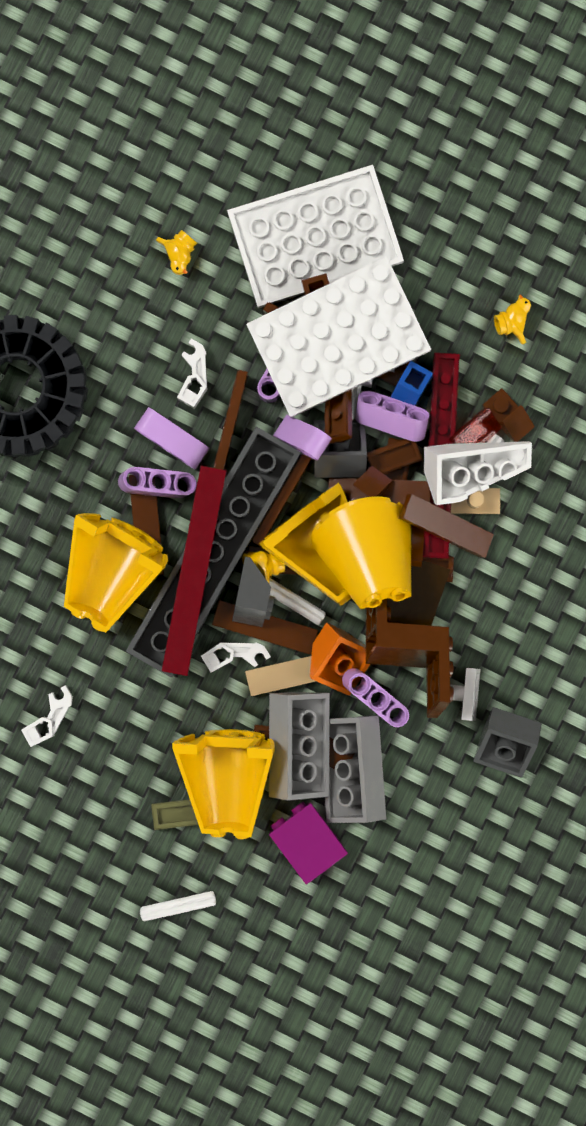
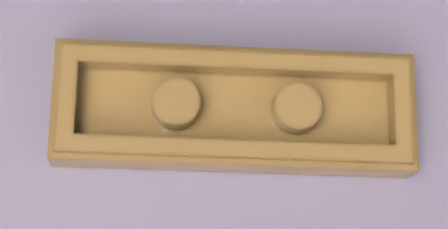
(279, 676)

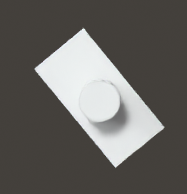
(468, 694)

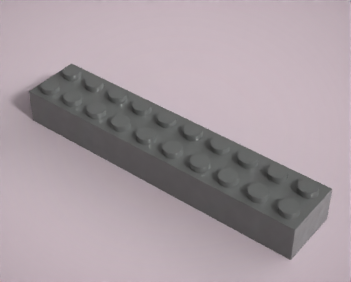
(244, 504)

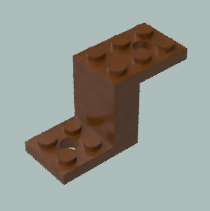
(412, 647)

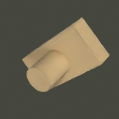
(479, 503)

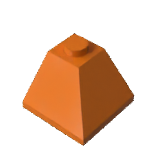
(333, 655)

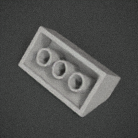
(301, 745)
(358, 782)

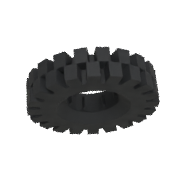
(62, 387)

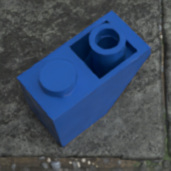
(412, 384)

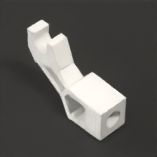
(198, 364)
(244, 650)
(54, 719)

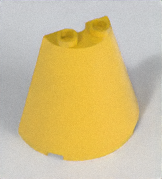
(293, 545)
(367, 549)
(109, 568)
(225, 778)

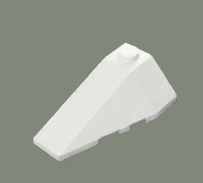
(465, 468)

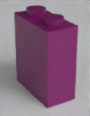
(307, 841)

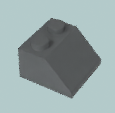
(345, 457)
(253, 596)
(507, 742)

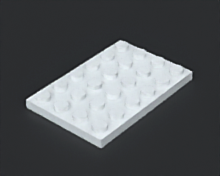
(312, 232)
(338, 337)

